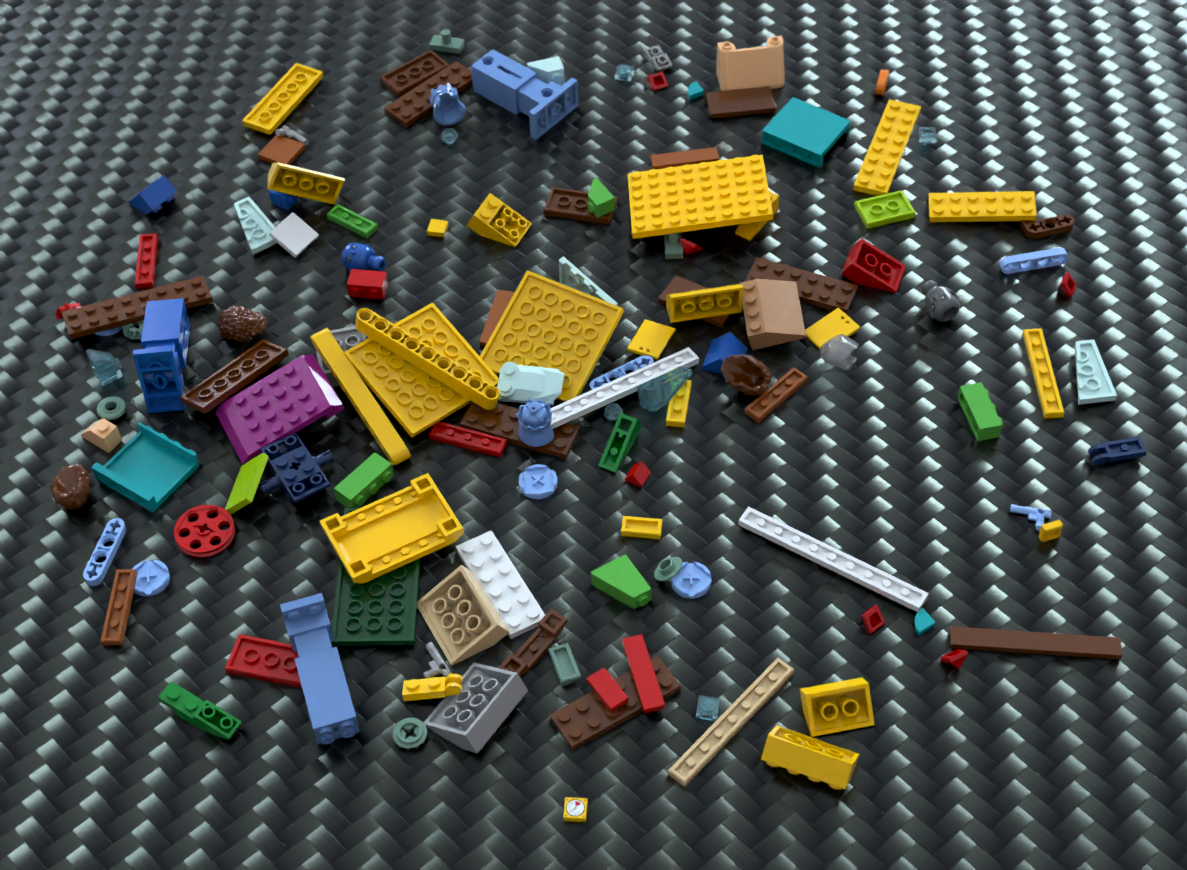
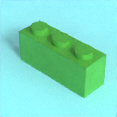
(980, 411)
(364, 481)

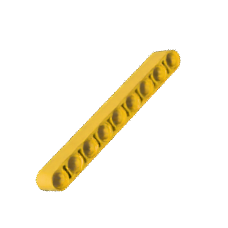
(427, 359)
(360, 397)

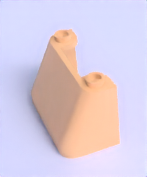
(751, 66)

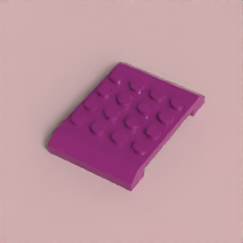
(278, 406)

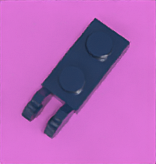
(1117, 450)

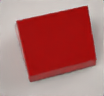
(638, 474)

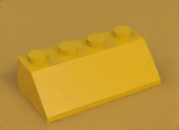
(304, 183)
(704, 303)
(809, 757)

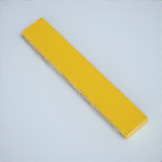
(1043, 373)

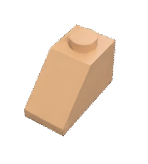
(103, 435)

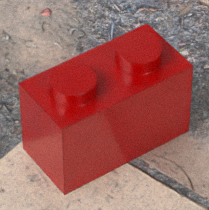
(367, 284)

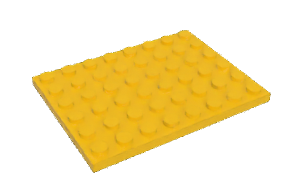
(699, 196)

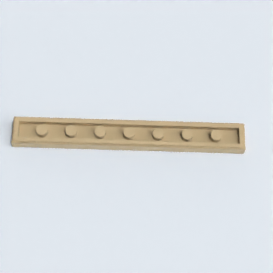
(730, 722)

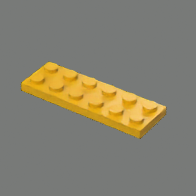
(282, 98)
(982, 206)

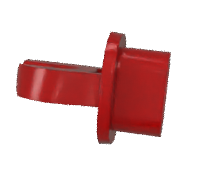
(65, 307)

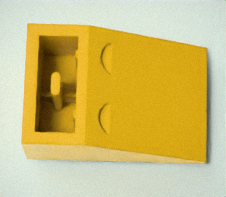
(499, 222)

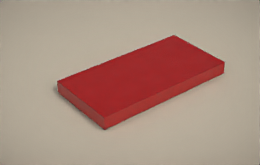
(264, 660)

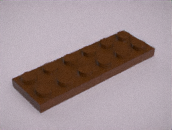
(416, 102)
(812, 287)
(234, 376)
(504, 424)
(590, 717)

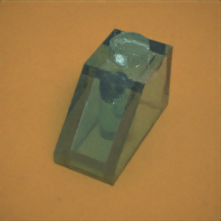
(104, 366)

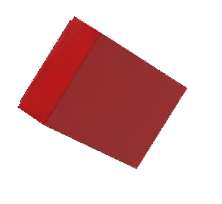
(607, 689)

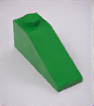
(620, 442)

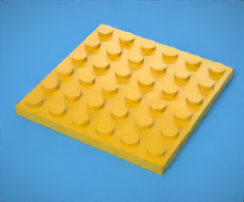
(552, 329)
(408, 391)

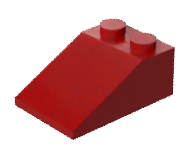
(873, 267)

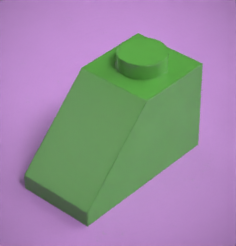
(600, 199)

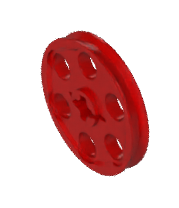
(206, 537)

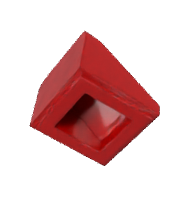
(657, 81)

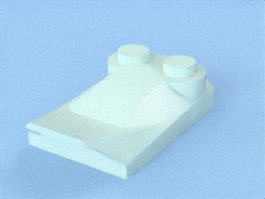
(524, 382)

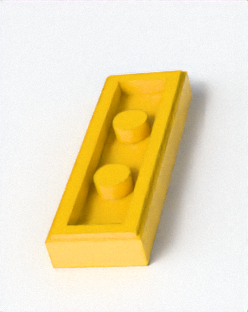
(678, 406)

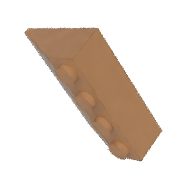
(772, 312)

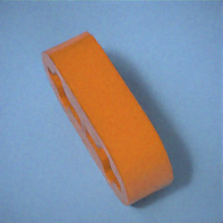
(882, 82)

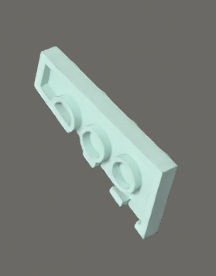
(255, 225)
(574, 278)
(1092, 377)

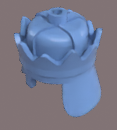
(446, 105)
(535, 423)

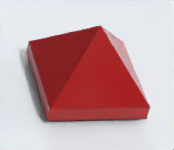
(689, 247)
(1068, 284)
(873, 619)
(955, 658)

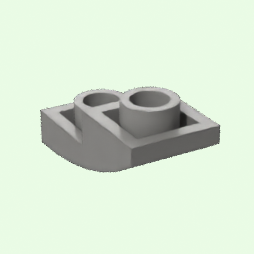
(657, 58)

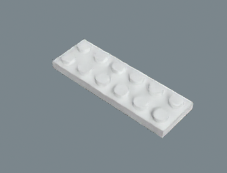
(501, 583)

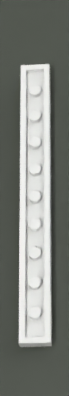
(619, 388)
(833, 559)

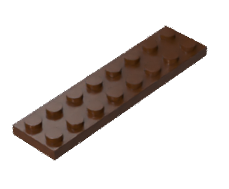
(132, 307)

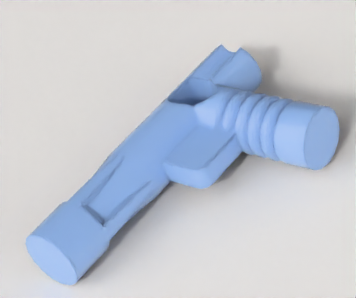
(1033, 514)

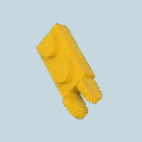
(432, 687)

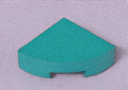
(695, 90)
(923, 622)

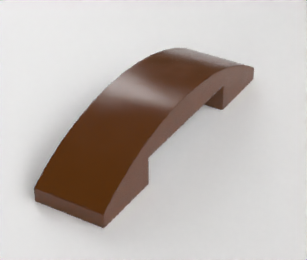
(537, 645)

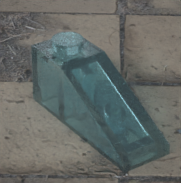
(661, 389)

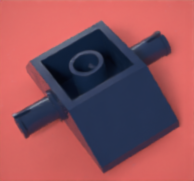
(295, 469)

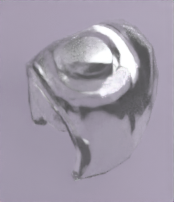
(837, 351)

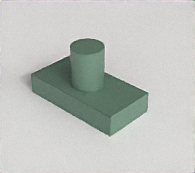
(446, 42)
(673, 246)

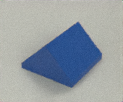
(720, 349)

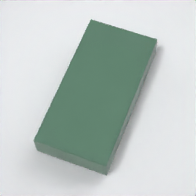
(564, 664)

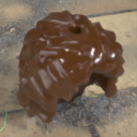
(241, 323)
(746, 374)
(71, 487)

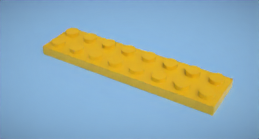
(887, 148)

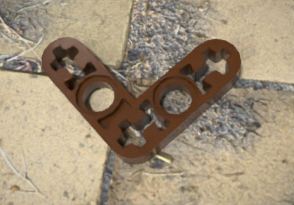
(1038, 228)

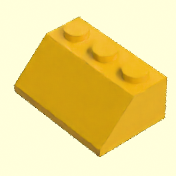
(837, 706)

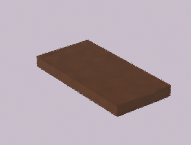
(413, 73)
(740, 102)
(573, 205)
(680, 285)

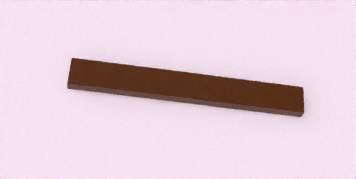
(1035, 642)

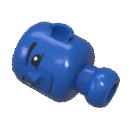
(362, 258)

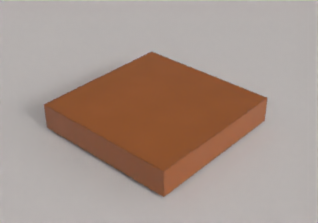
(281, 150)

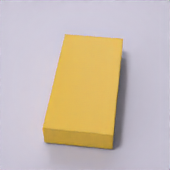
(641, 527)

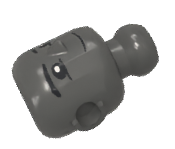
(940, 301)

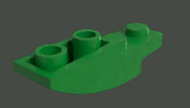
(199, 713)

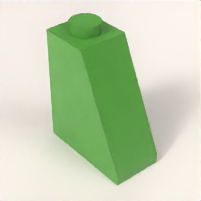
(622, 582)

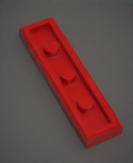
(146, 261)
(468, 439)
(643, 673)

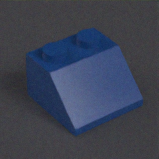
(154, 195)

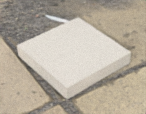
(293, 235)

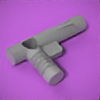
(292, 134)
(436, 664)

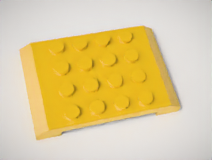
(393, 530)

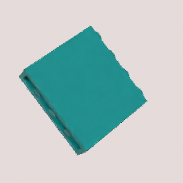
(804, 131)
(147, 468)

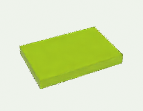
(884, 209)
(246, 483)

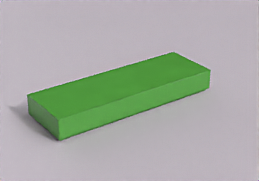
(352, 221)

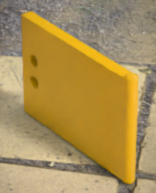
(831, 326)
(651, 339)

